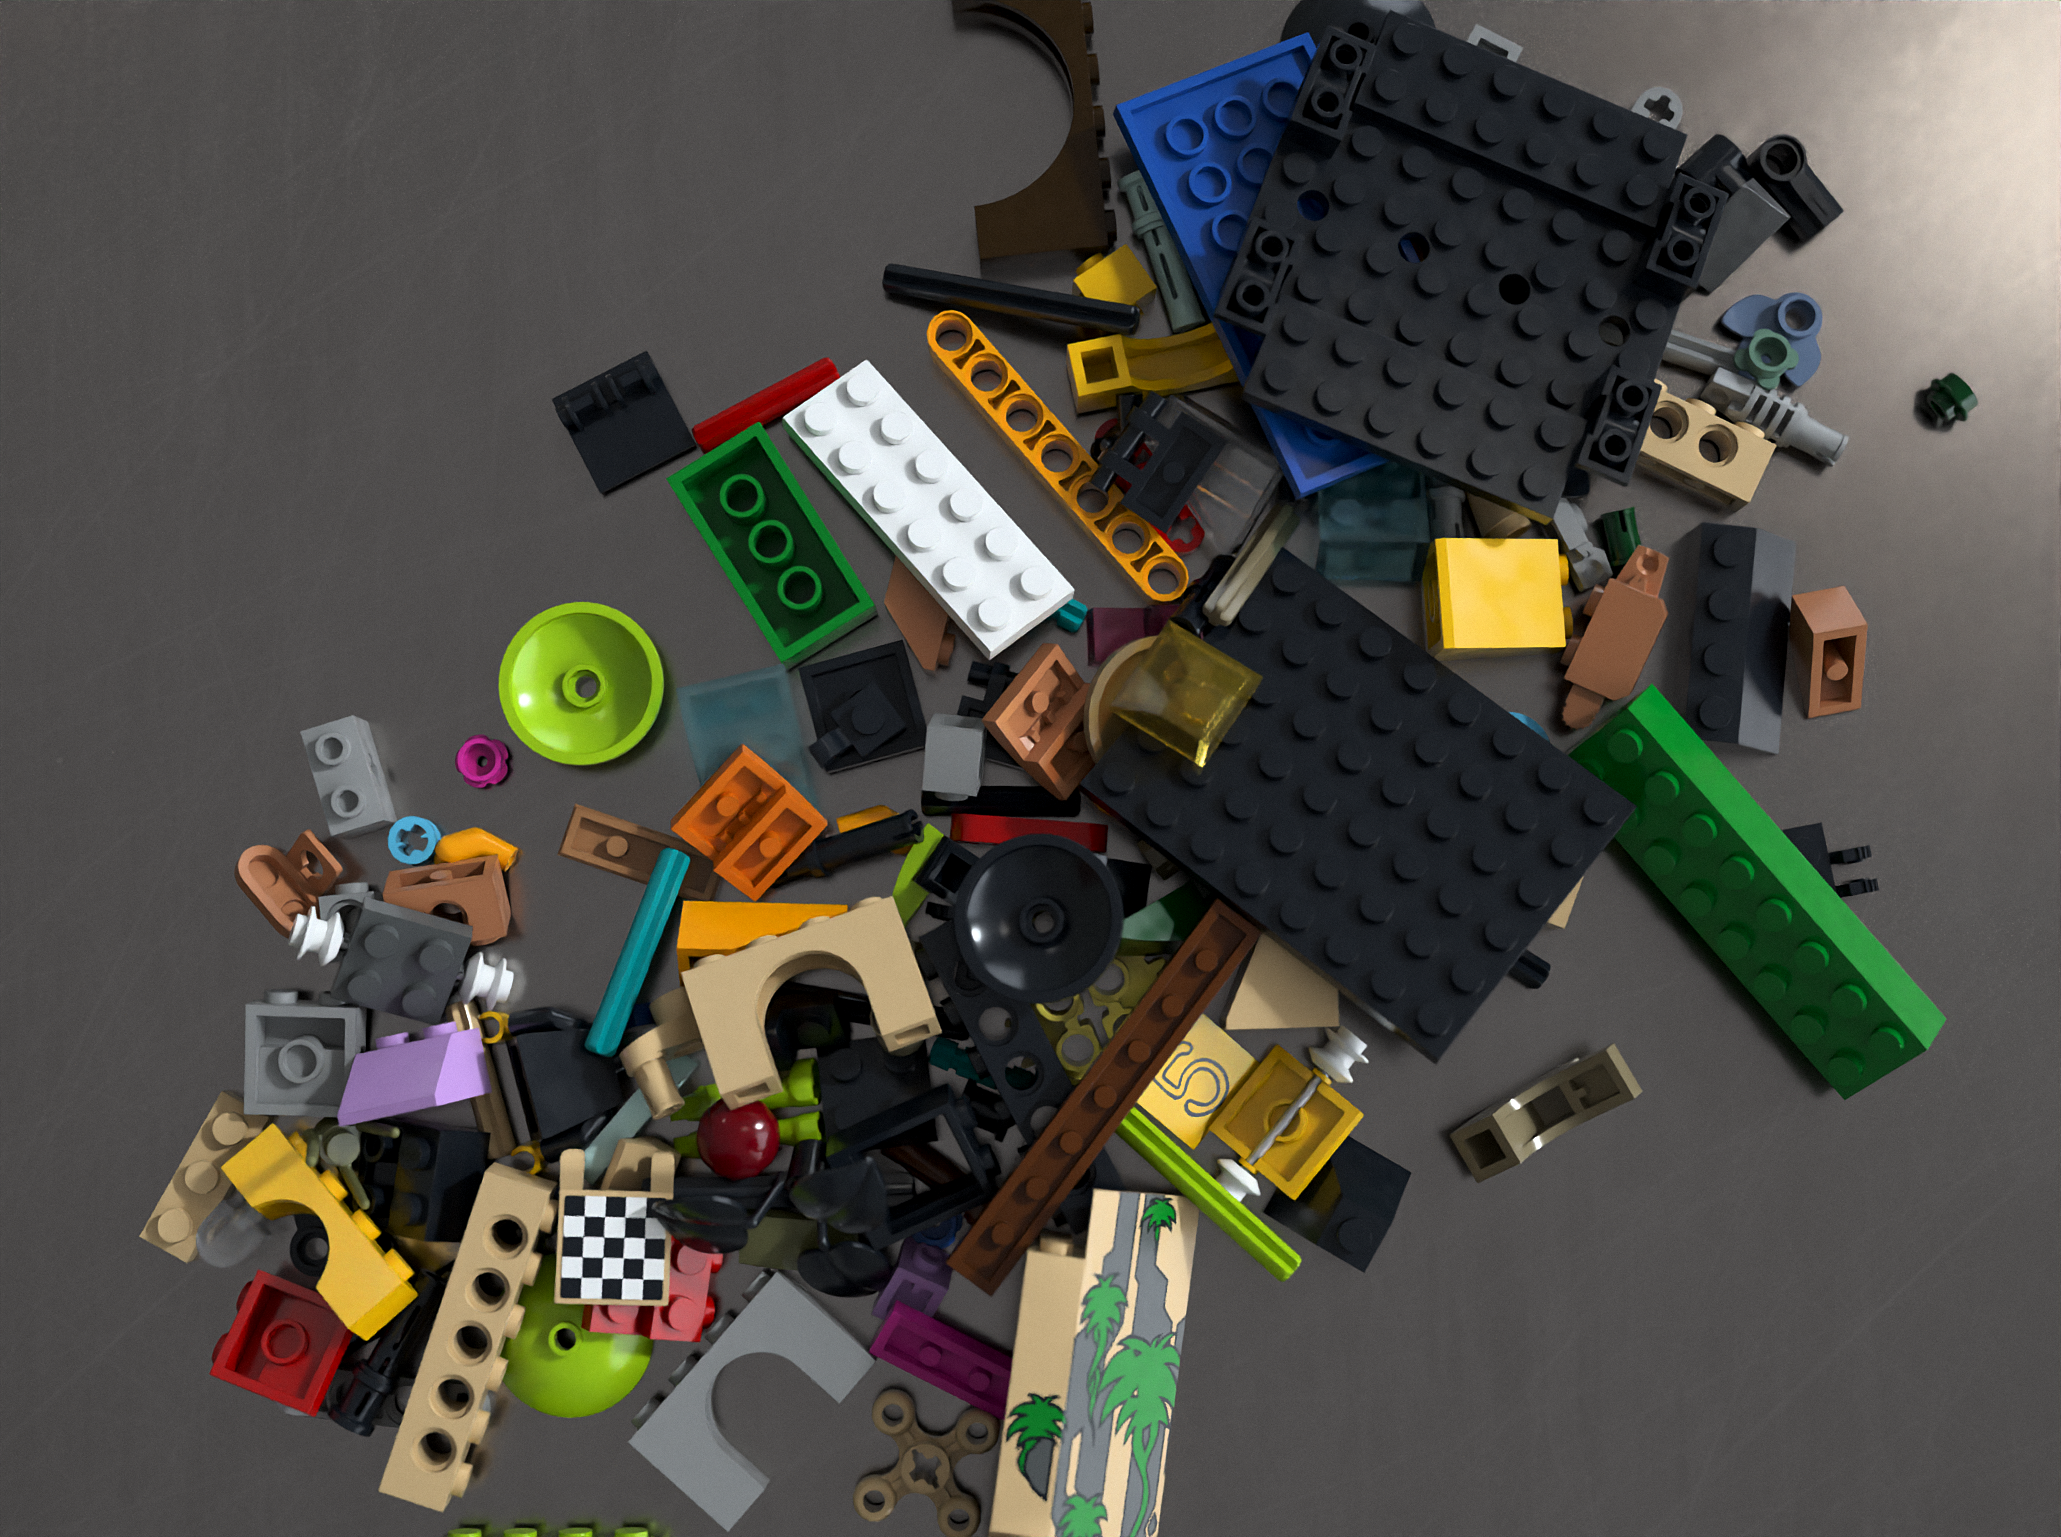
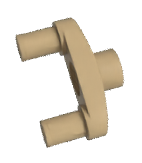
(672, 1038)

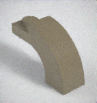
(1543, 1111)

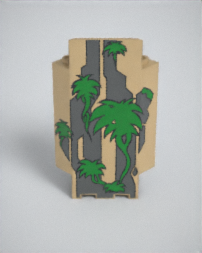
(1096, 1372)

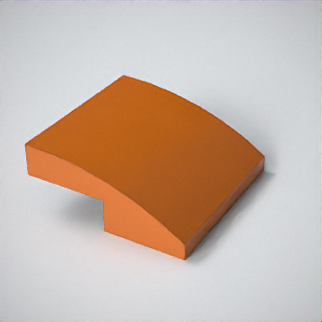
(748, 822)

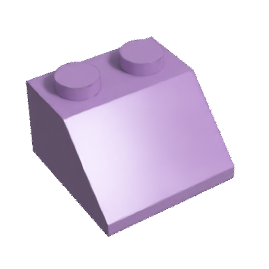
(415, 1074)

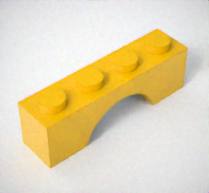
(1164, 364)
(359, 1277)

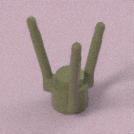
(341, 1147)

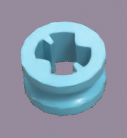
(412, 824)

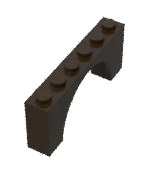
(1063, 210)

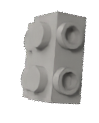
(300, 1053)

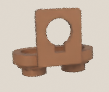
(282, 883)

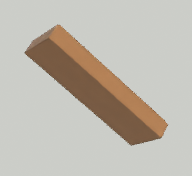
(633, 851)

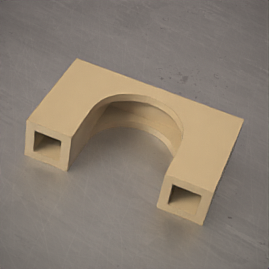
(735, 990)

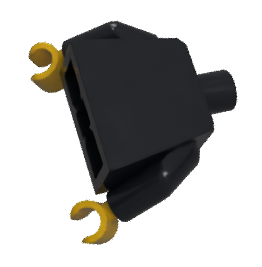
(560, 1082)

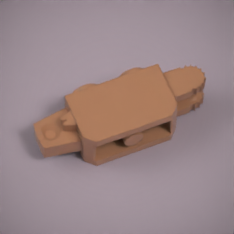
(1618, 637)

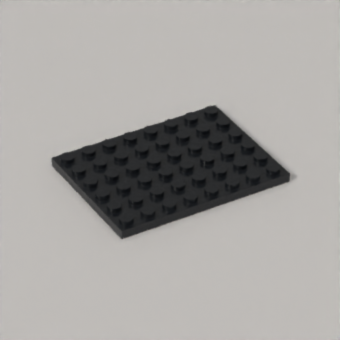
(1368, 810)

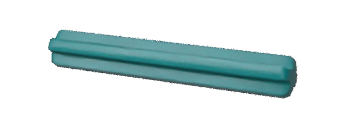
(637, 952)

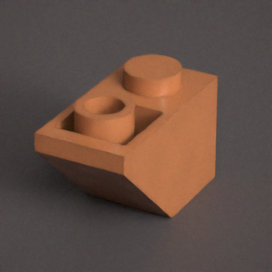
(919, 619)

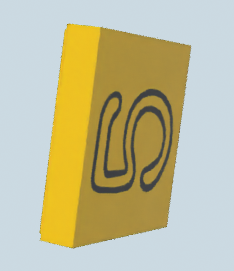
(1198, 1081)

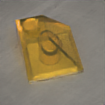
(1185, 693)

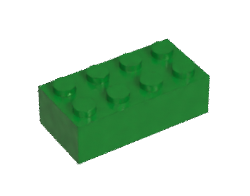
(772, 545)

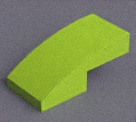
(907, 893)

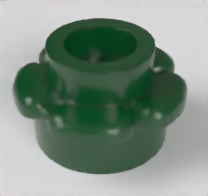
(1951, 398)

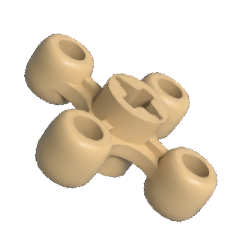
(905, 1480)

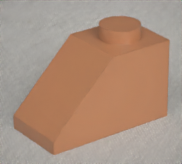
(1828, 650)

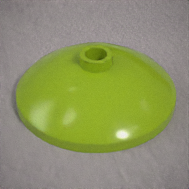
(552, 659)
(573, 1379)

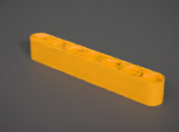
(1046, 435)

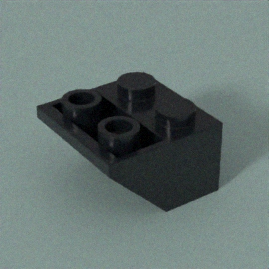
(423, 1178)

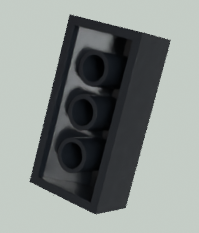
(1734, 636)

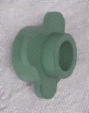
(1767, 344)

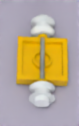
(1289, 1117)

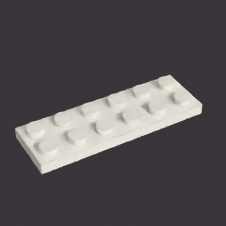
(928, 509)

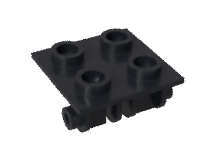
(623, 422)

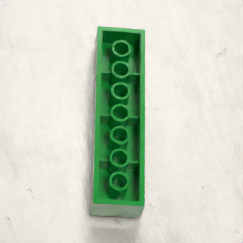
(1757, 898)

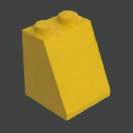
(1495, 598)

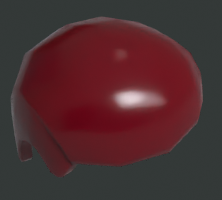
(738, 1140)

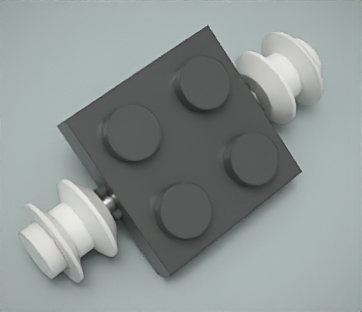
(401, 960)

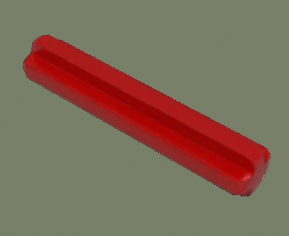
(765, 405)

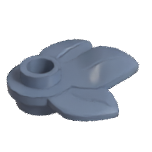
(1767, 313)

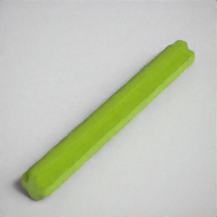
(1208, 1195)

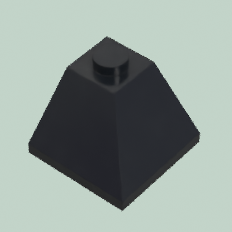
(1345, 1204)

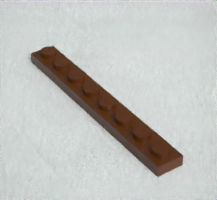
(1103, 1097)

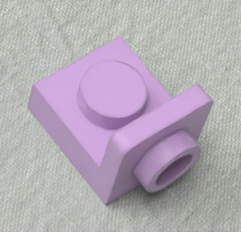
(916, 1280)

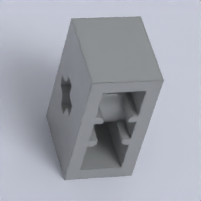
(349, 777)

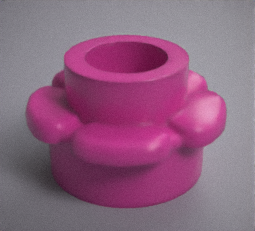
(467, 761)

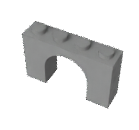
(681, 1430)

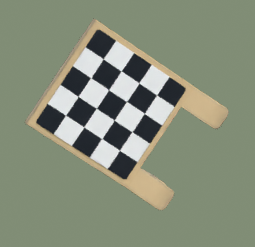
(610, 1240)

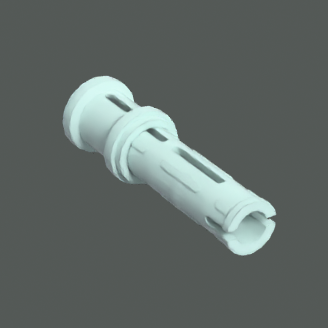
(1166, 261)

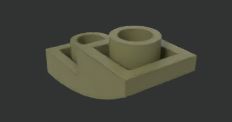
(782, 1237)

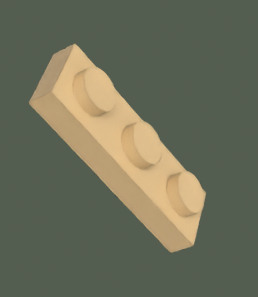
(199, 1180)

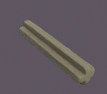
(1250, 565)

